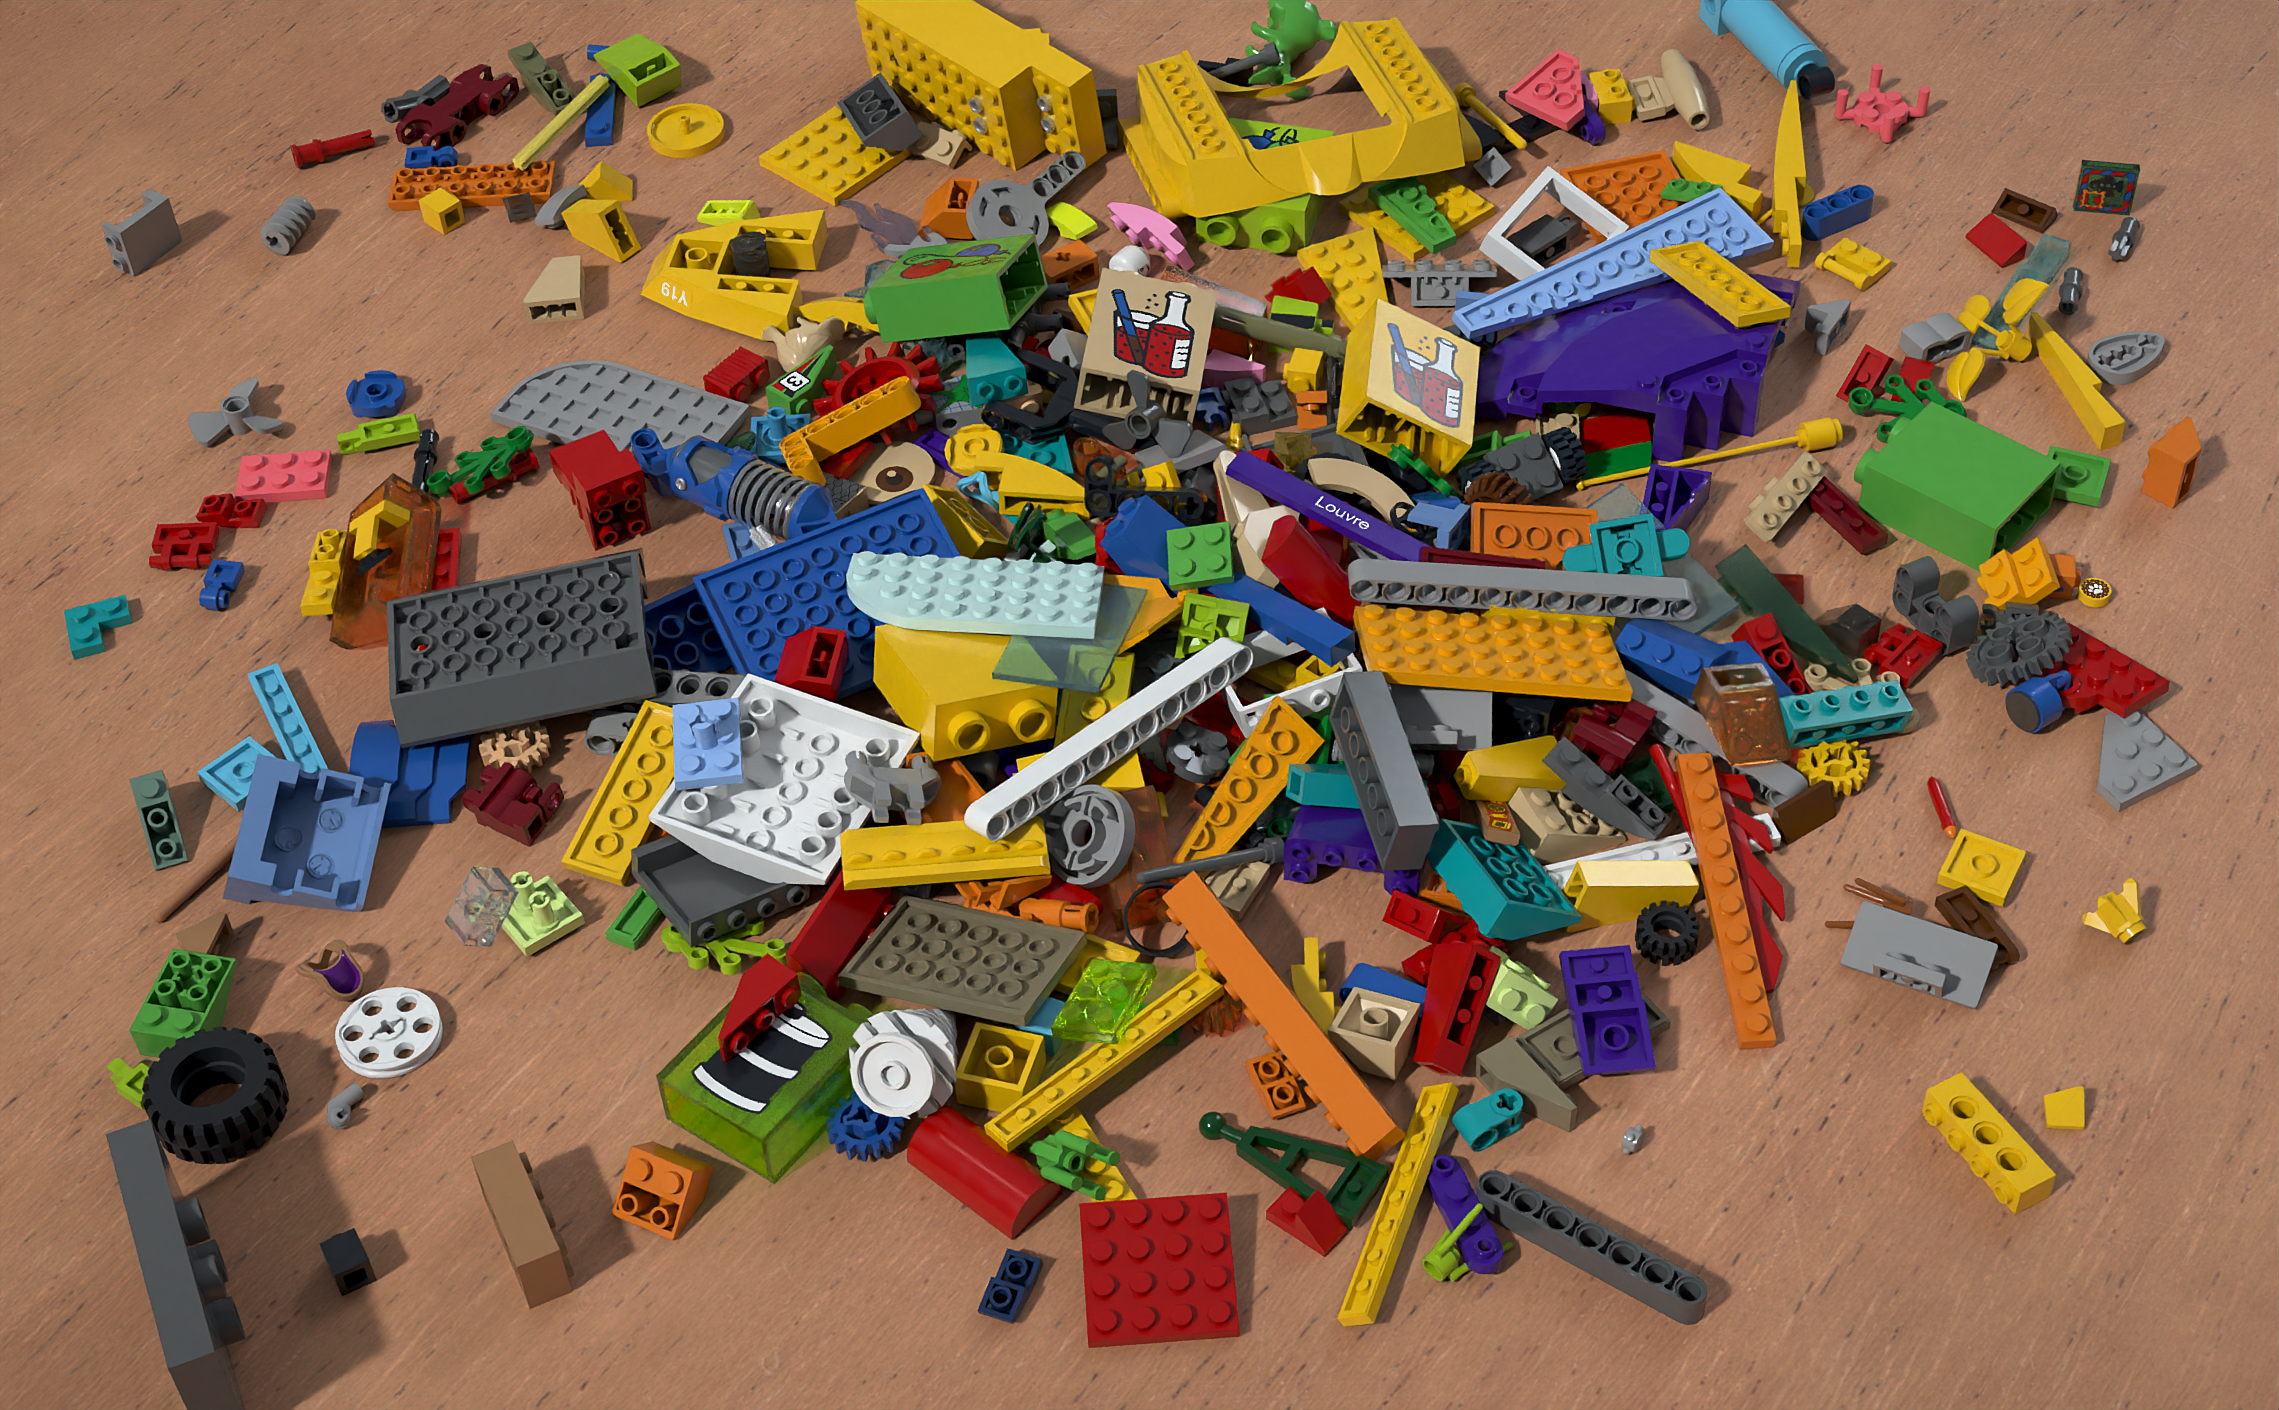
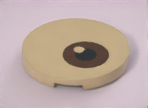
(894, 470)

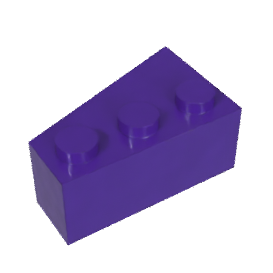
(1676, 494)

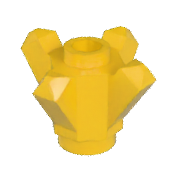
(2119, 913)

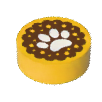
(2094, 592)

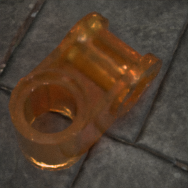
(1085, 450)

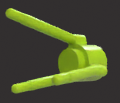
(1444, 1257)

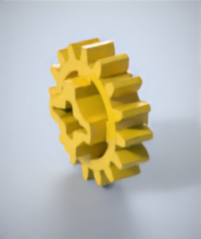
(1834, 764)

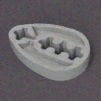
(2139, 351)

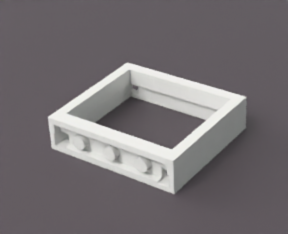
(1566, 193)
(1302, 699)

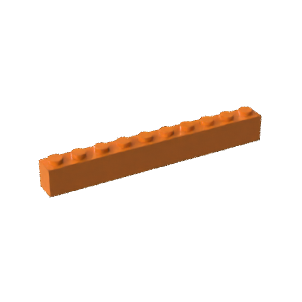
(1284, 1017)

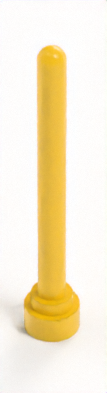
(1467, 97)

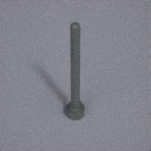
(1267, 55)
(1269, 851)

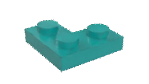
(88, 621)

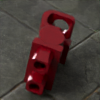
(1611, 746)
(504, 801)

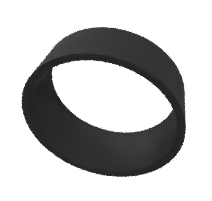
(1178, 947)

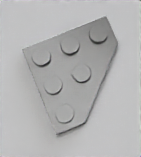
(2138, 760)

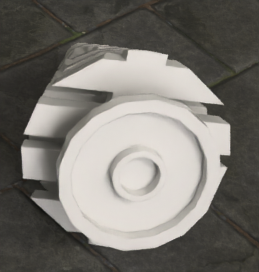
(905, 1061)

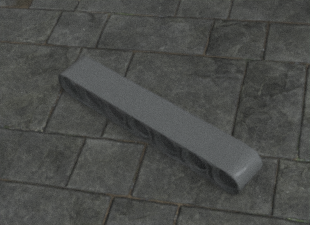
(1602, 1258)

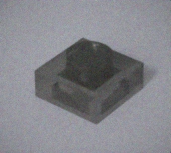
(519, 207)

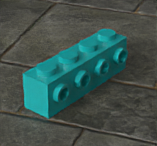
(1845, 713)

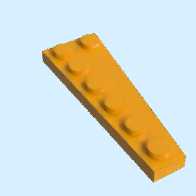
(1251, 781)

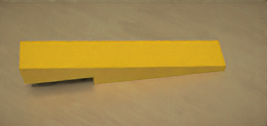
(2077, 384)

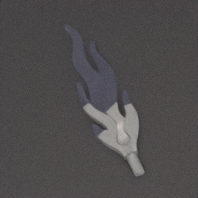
(899, 231)

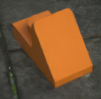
(1311, 409)

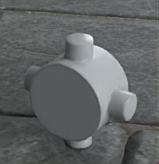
(1632, 1139)

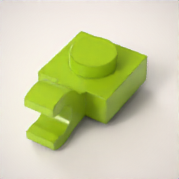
(128, 1080)

